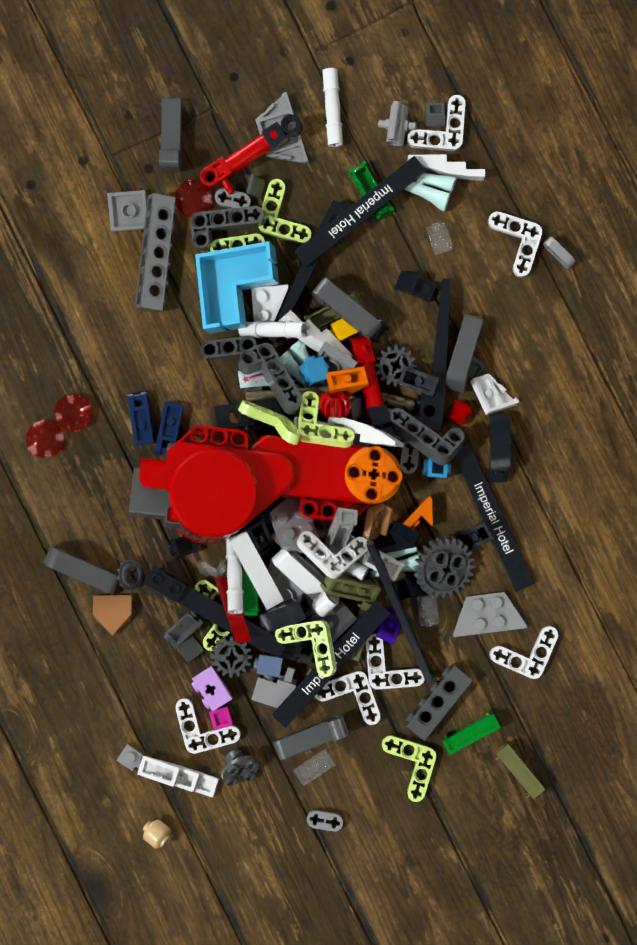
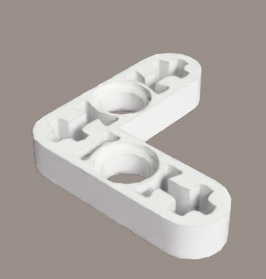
(444, 137)
(533, 242)
(330, 559)
(527, 662)
(380, 670)
(351, 686)
(196, 734)

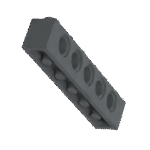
(148, 260)

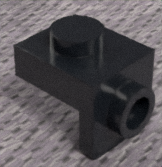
(182, 547)

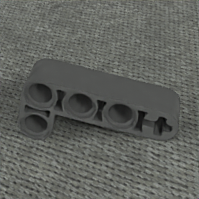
(171, 135)
(228, 223)
(345, 307)
(463, 353)
(288, 397)
(403, 422)
(81, 570)
(312, 736)

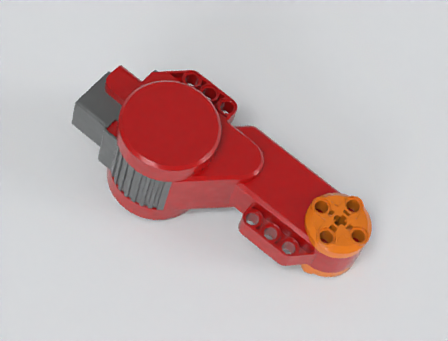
(220, 487)

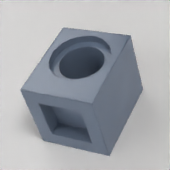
(268, 665)

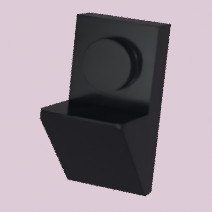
(415, 286)
(419, 381)
(476, 535)
(400, 538)

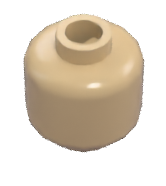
(157, 834)

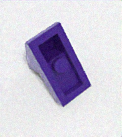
(389, 627)

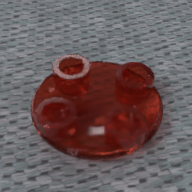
(193, 197)
(73, 412)
(44, 439)

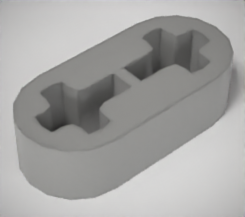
(231, 204)
(559, 252)
(404, 457)
(323, 825)

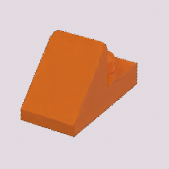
(347, 380)
(424, 511)

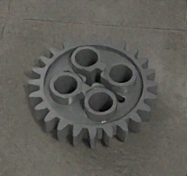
(444, 567)

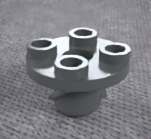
(239, 768)

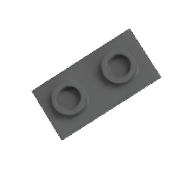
(188, 624)

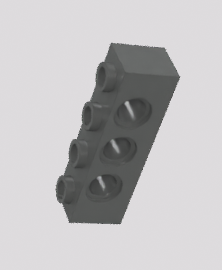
(424, 728)

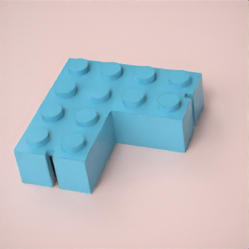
(225, 276)

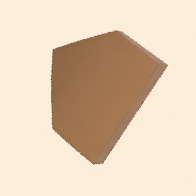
(378, 521)
(112, 611)

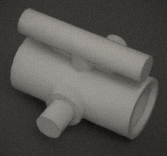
(397, 124)

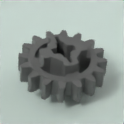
(386, 362)
(223, 656)

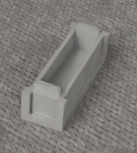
(340, 529)

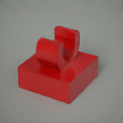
(459, 412)

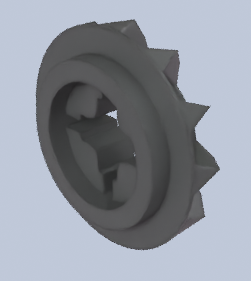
(136, 574)

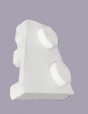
(267, 302)
(491, 394)

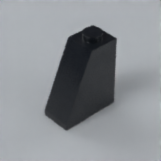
(285, 613)

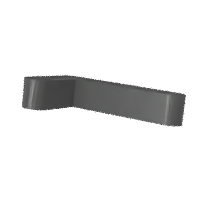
(220, 354)

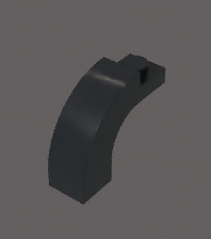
(499, 447)

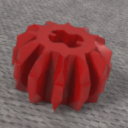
(335, 404)

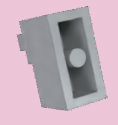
(273, 692)

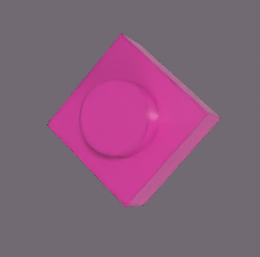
(221, 718)

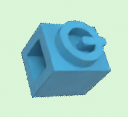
(313, 371)
(433, 470)

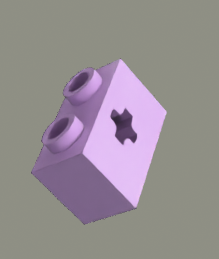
(221, 692)

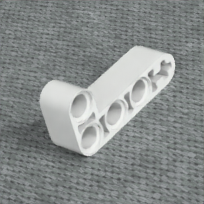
(306, 578)

